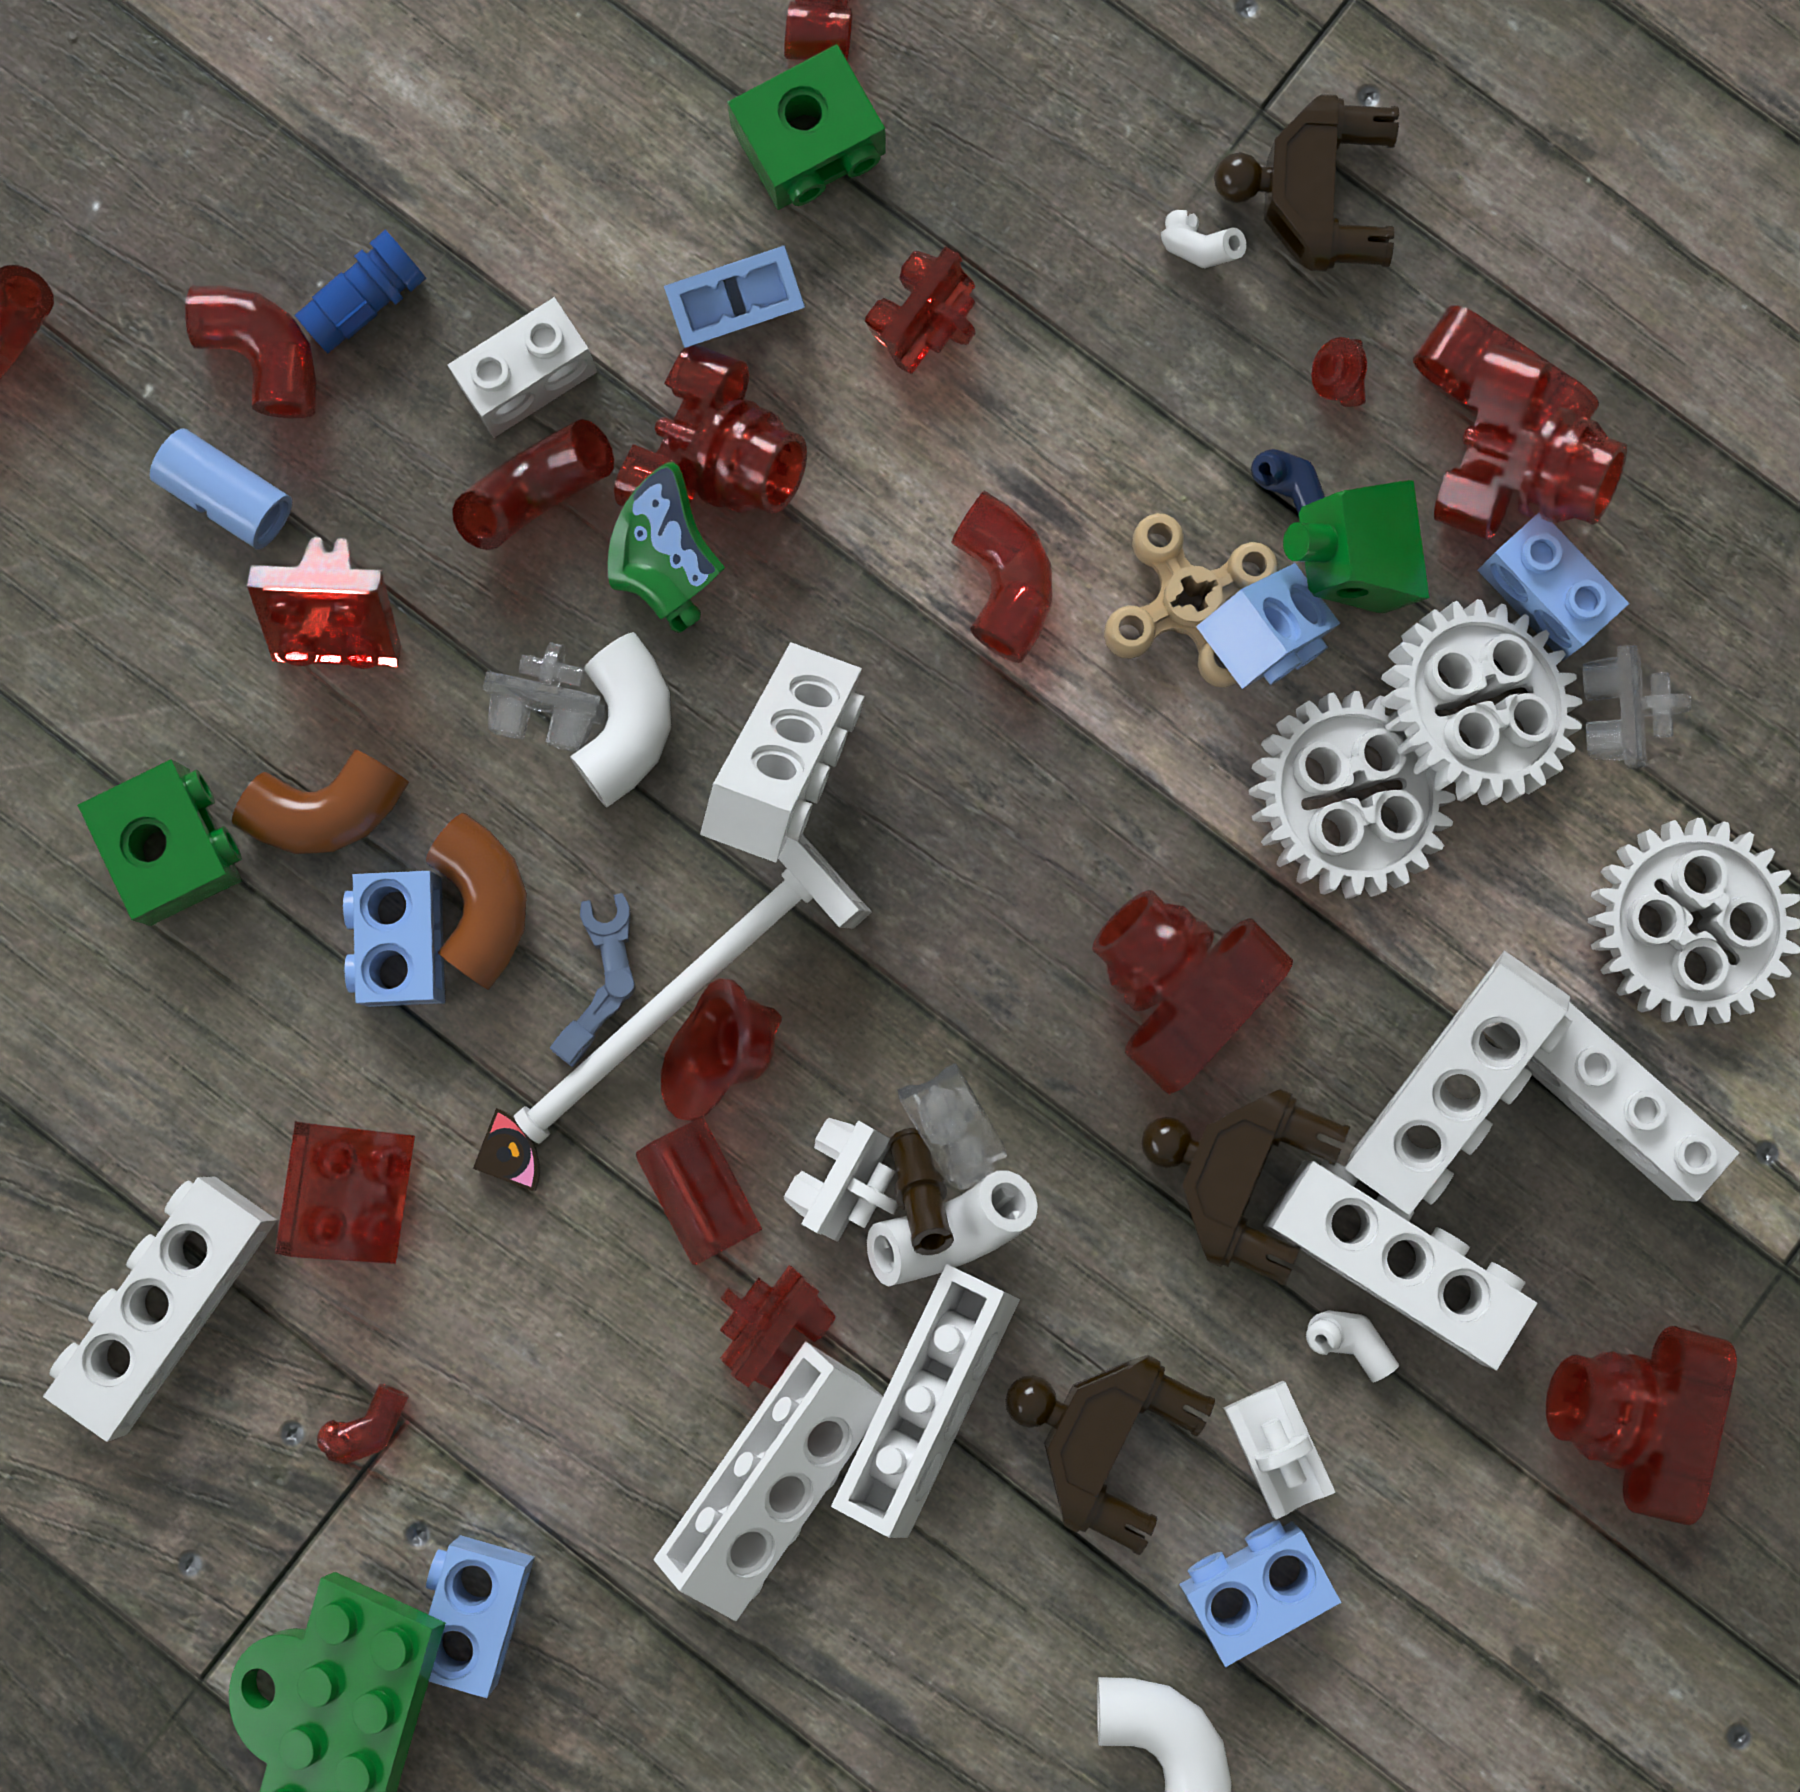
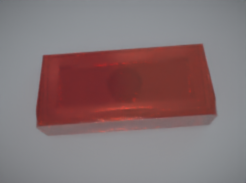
(698, 1191)

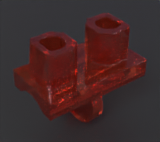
(930, 313)
(763, 1322)

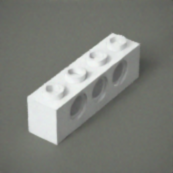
(784, 754)
(1507, 995)
(1627, 1107)
(1479, 1330)
(83, 1378)
(925, 1403)
(769, 1482)

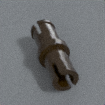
(920, 1193)

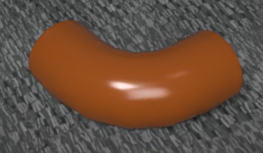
(322, 818)
(491, 898)

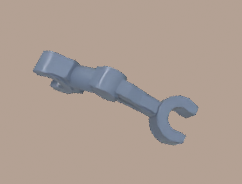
(618, 986)

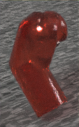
(366, 1435)

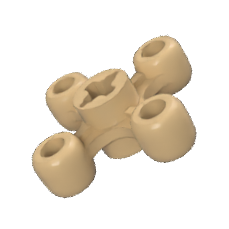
(1179, 575)

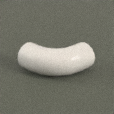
(636, 719)
(980, 1223)
(1168, 1727)

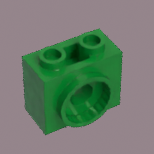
(802, 162)
(197, 854)

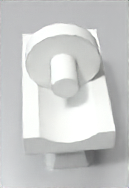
(853, 1184)
(1279, 1449)

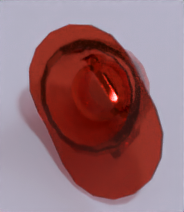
(717, 1047)

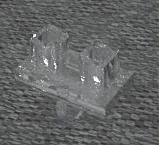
(1622, 679)
(571, 709)
(954, 1126)

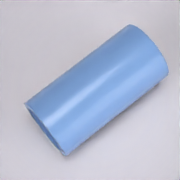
(221, 487)

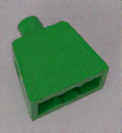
(1362, 547)

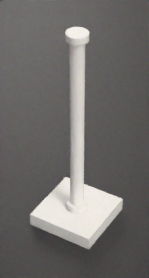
(805, 878)

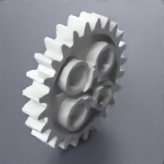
(1464, 648)
(1367, 850)
(1732, 881)

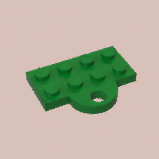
(341, 1692)

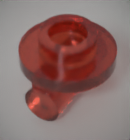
(1341, 371)

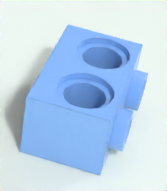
(734, 296)
(1553, 585)
(1269, 628)
(414, 936)
(1266, 1609)
(484, 1620)

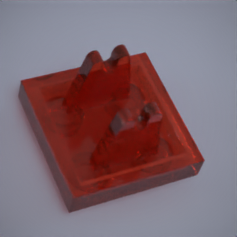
(325, 611)
(344, 1194)

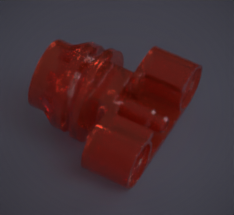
(720, 440)
(1558, 466)
(1163, 956)
(1650, 1418)

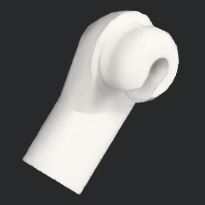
(1200, 249)
(1351, 1335)

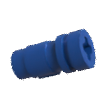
(360, 292)

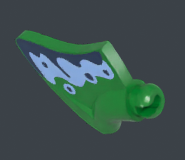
(660, 549)

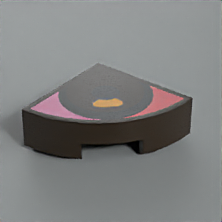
(509, 1153)

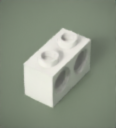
(523, 367)

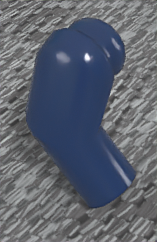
(1287, 476)

